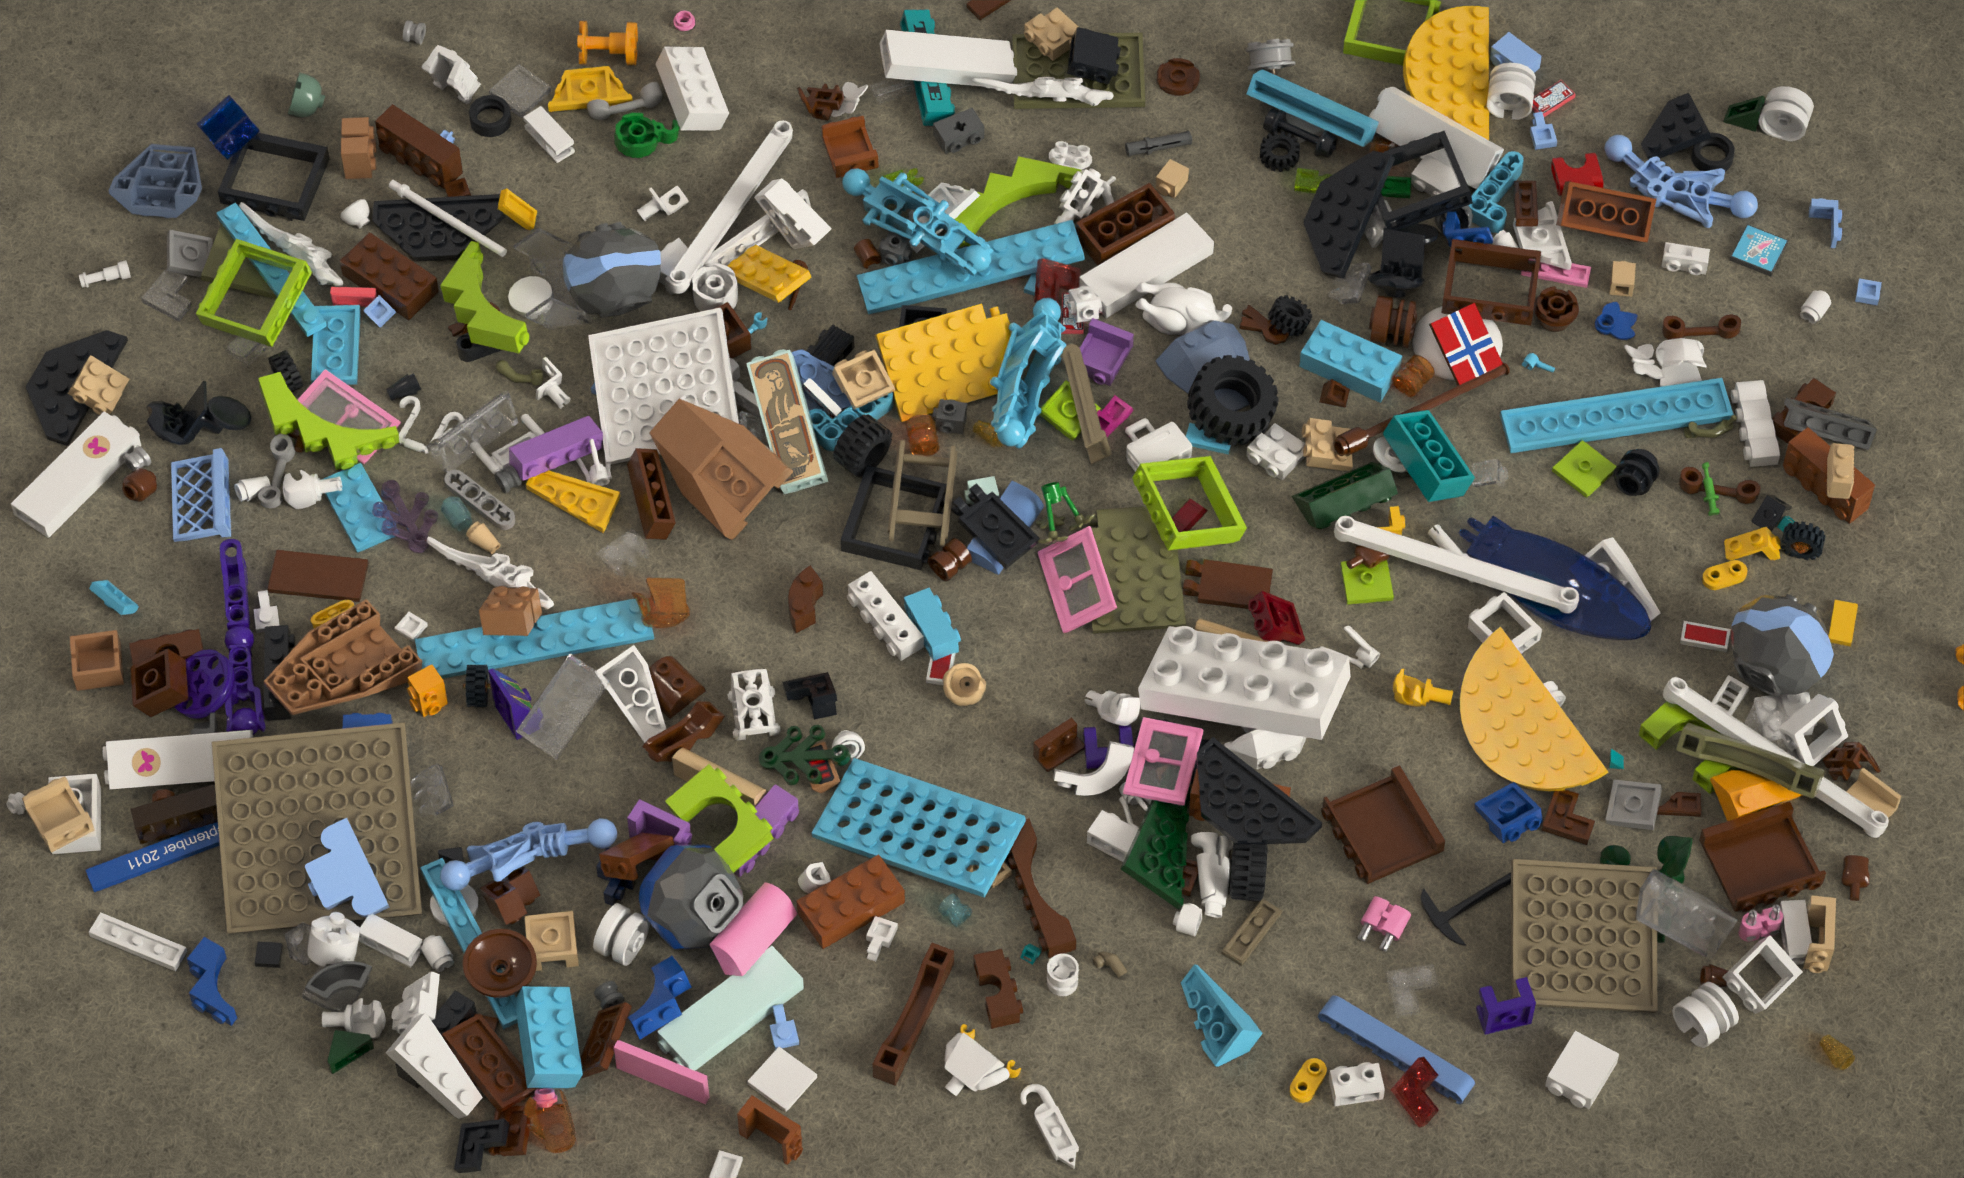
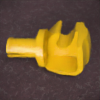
(1416, 693)

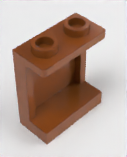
(849, 146)
(622, 859)
(760, 1116)

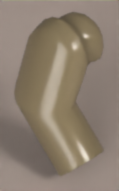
(1110, 960)

